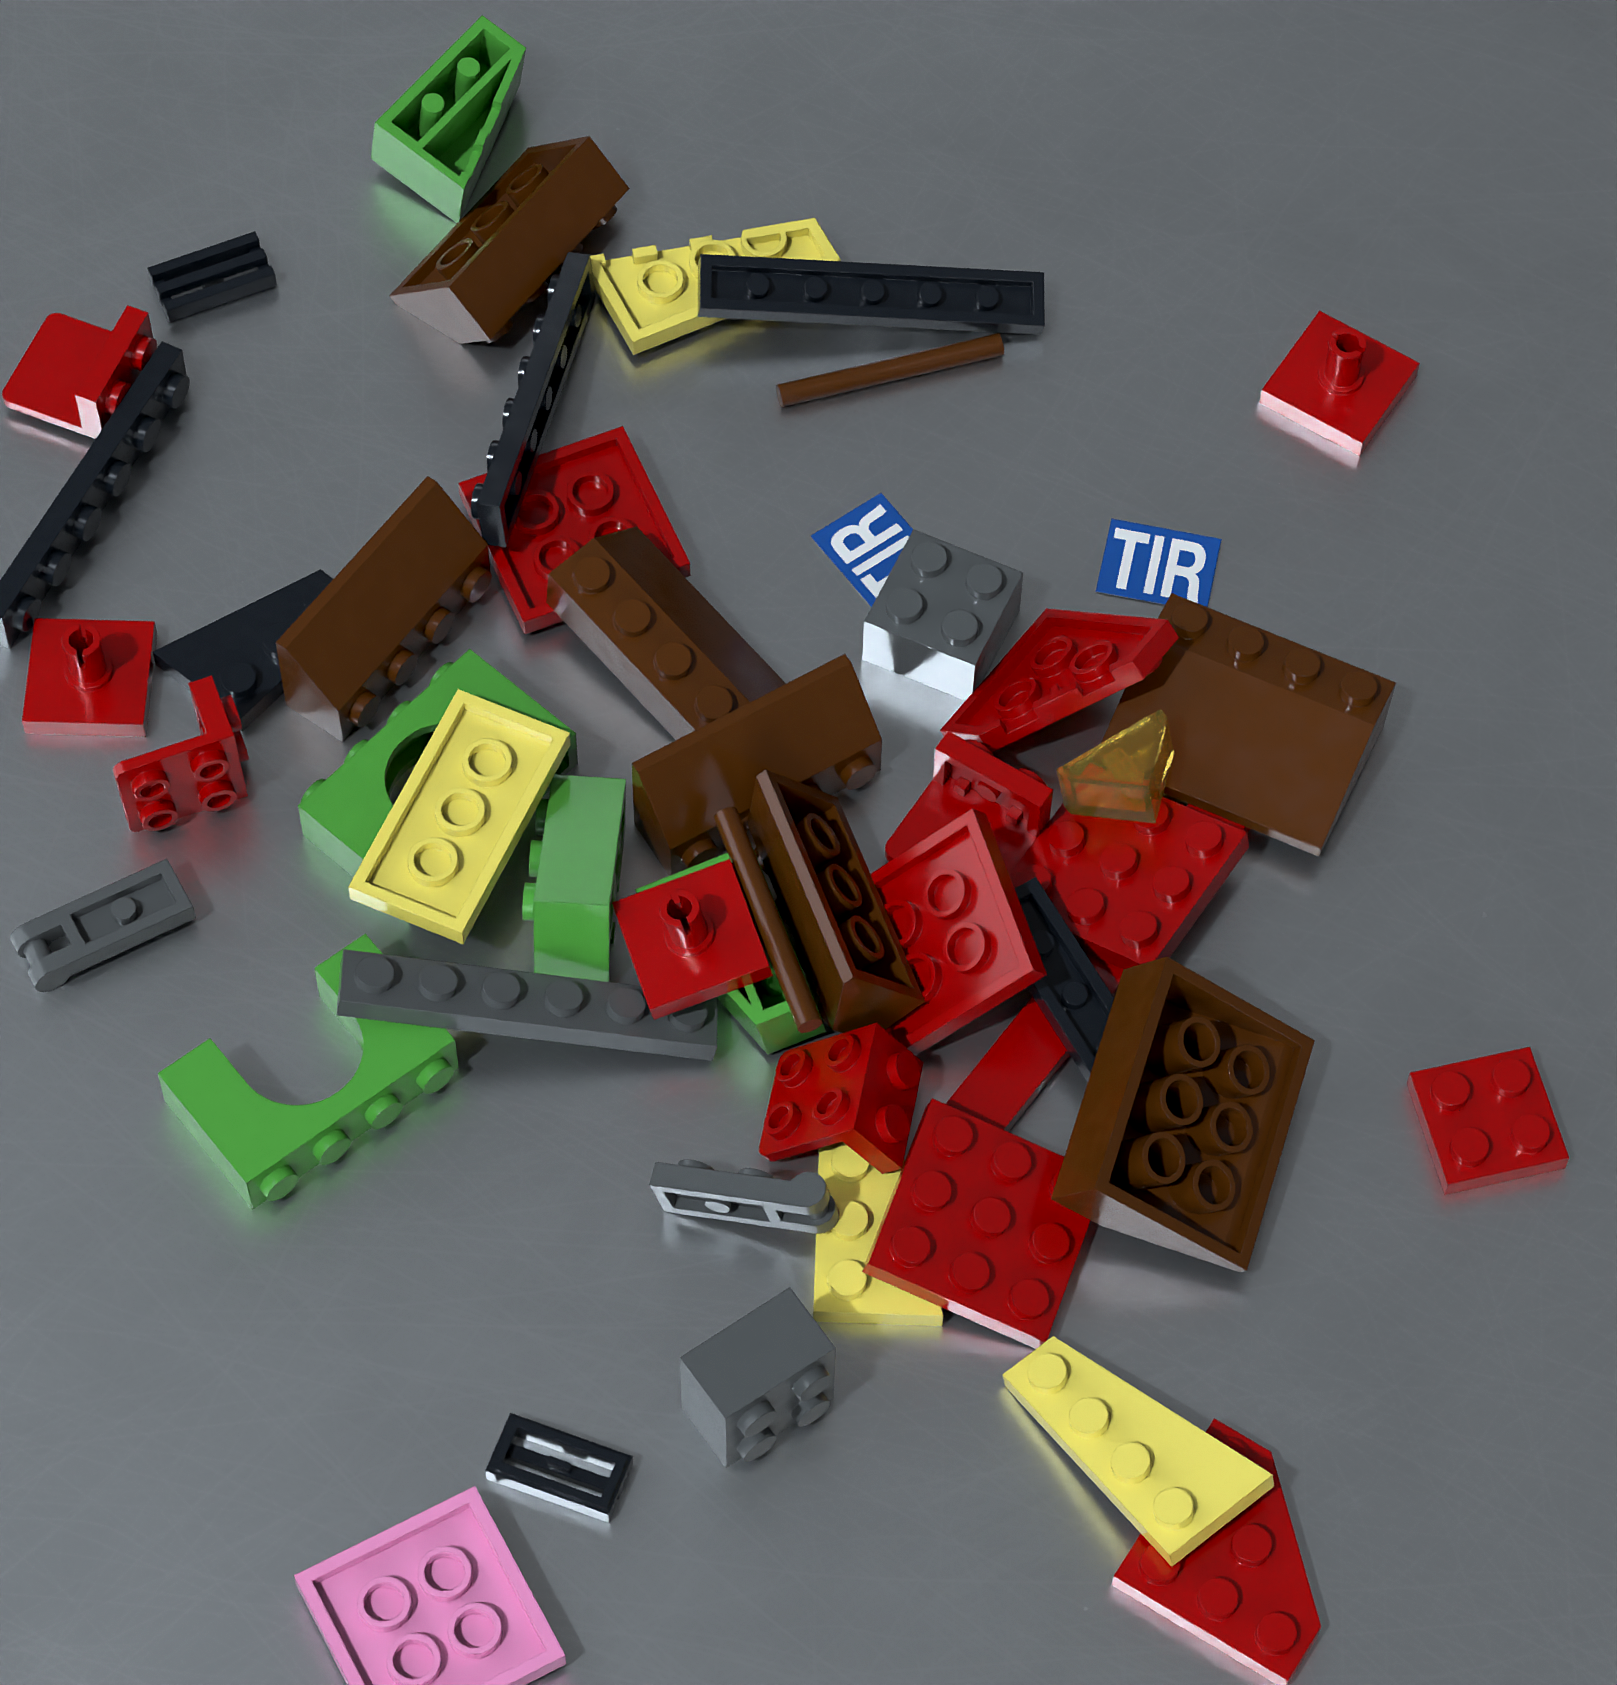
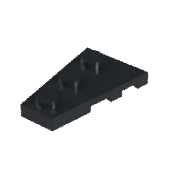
(242, 648)

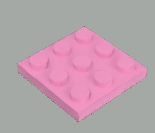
(432, 1604)

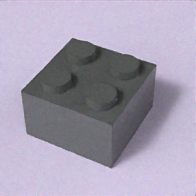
(942, 615)
(758, 1379)

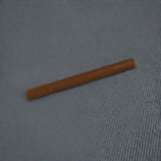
(890, 370)
(767, 920)

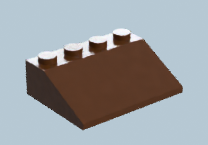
(1259, 724)
(1184, 1115)

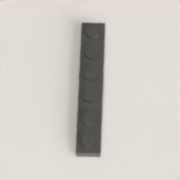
(519, 1005)

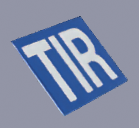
(865, 544)
(1157, 561)

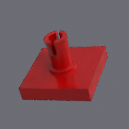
(1339, 383)
(89, 677)
(692, 939)

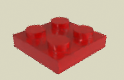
(1487, 1120)

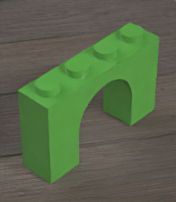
(352, 804)
(272, 1144)

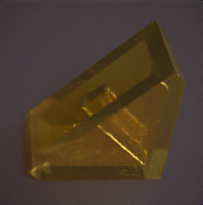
(1121, 775)

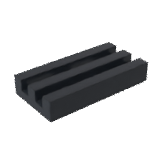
(208, 269)
(551, 1490)

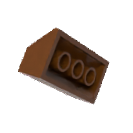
(513, 241)
(383, 612)
(657, 632)
(805, 730)
(830, 905)

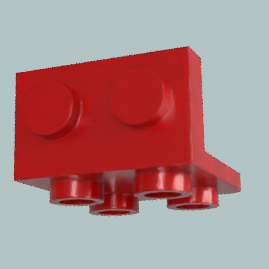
(79, 370)
(190, 774)
(969, 778)
(847, 1091)

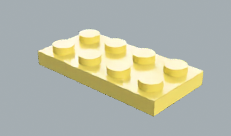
(459, 816)

